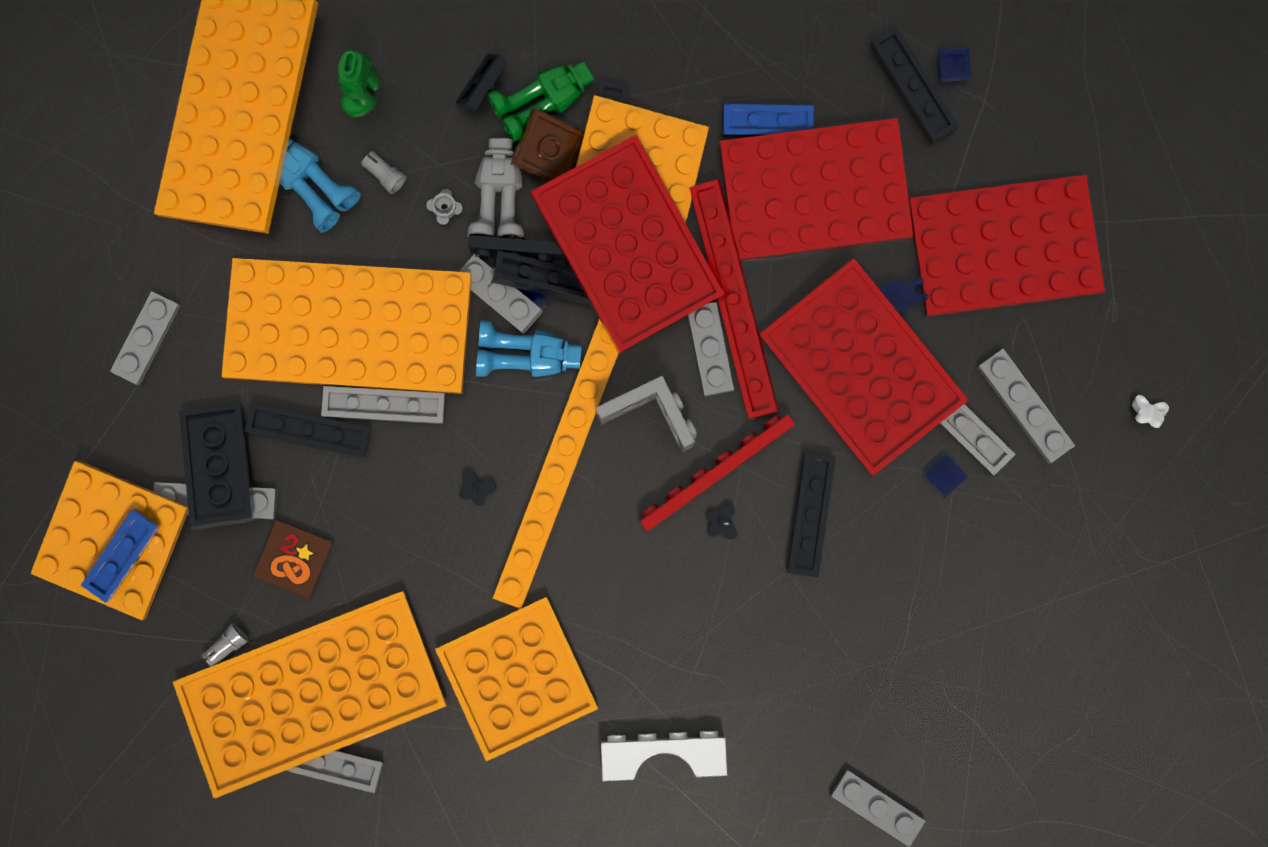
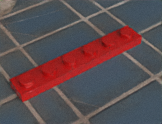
(705, 479)

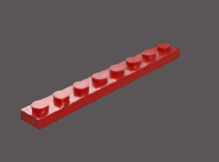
(736, 302)

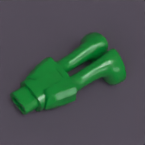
(355, 81)
(557, 84)

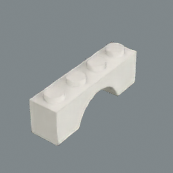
(703, 753)

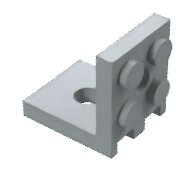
(668, 402)

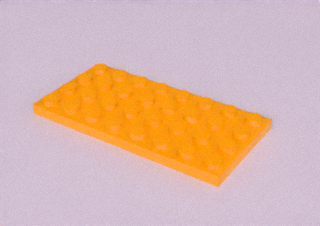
(236, 112)
(347, 325)
(309, 694)

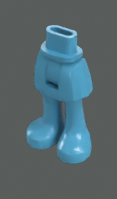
(300, 165)
(546, 352)

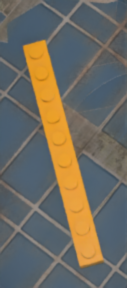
(557, 470)

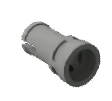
(389, 176)
(231, 640)

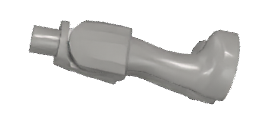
(494, 176)

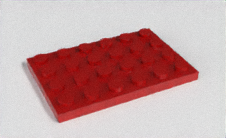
(816, 188)
(627, 243)
(1006, 245)
(863, 367)

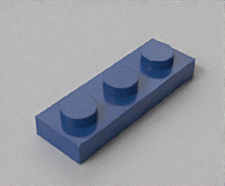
(766, 119)
(120, 555)

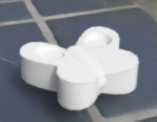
(1149, 413)

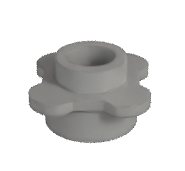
(435, 206)

